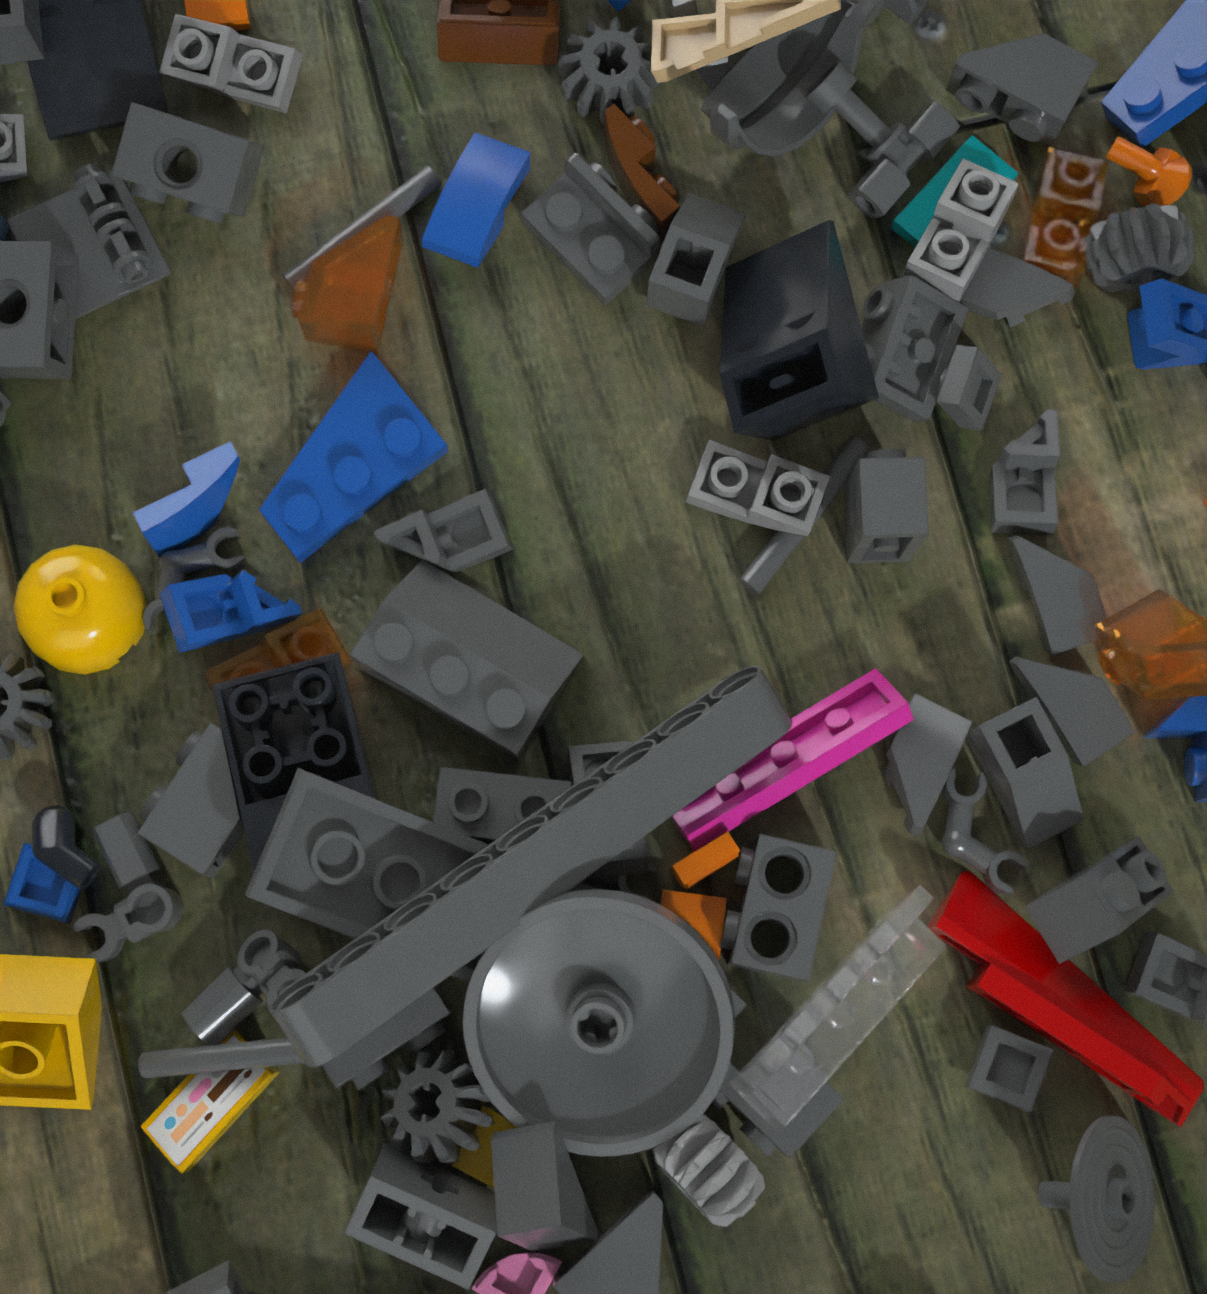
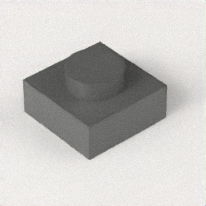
(968, 387)
(1009, 1068)

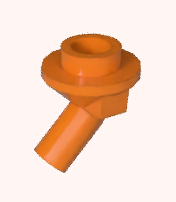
(1161, 175)

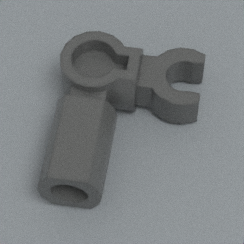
(149, 906)
(263, 966)

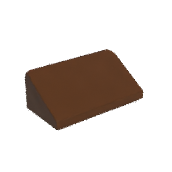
(499, 31)

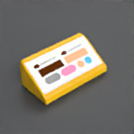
(204, 1110)

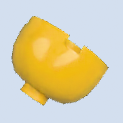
(80, 609)

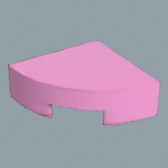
(518, 1274)

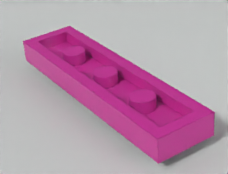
(811, 747)

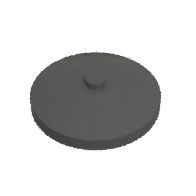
(600, 1022)

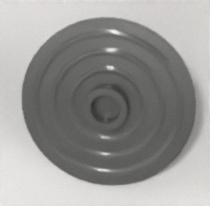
(1108, 1198)

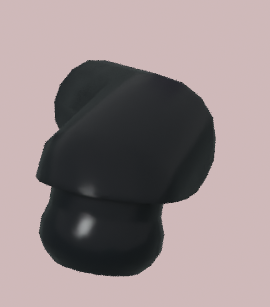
(55, 847)

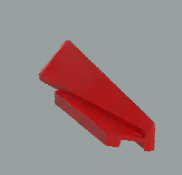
(1060, 1000)

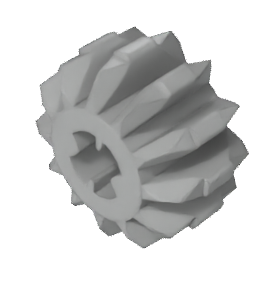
(711, 1171)

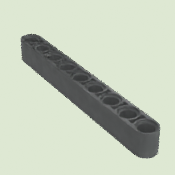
(529, 866)

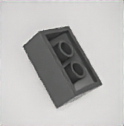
(466, 659)

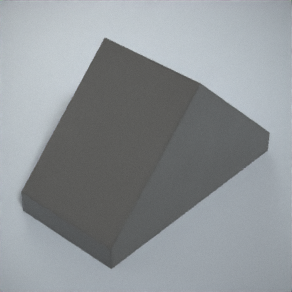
(538, 1190)
(622, 1257)

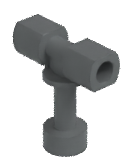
(892, 149)

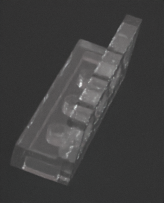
(840, 1013)

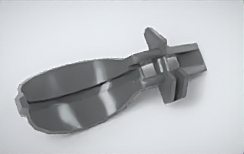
(764, 92)

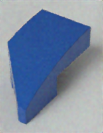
(194, 509)
(222, 610)

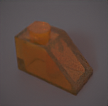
(351, 289)
(1155, 648)

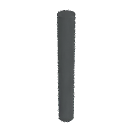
(394, 204)
(784, 543)
(218, 1058)

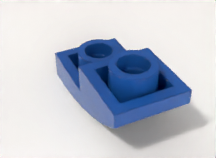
(474, 200)

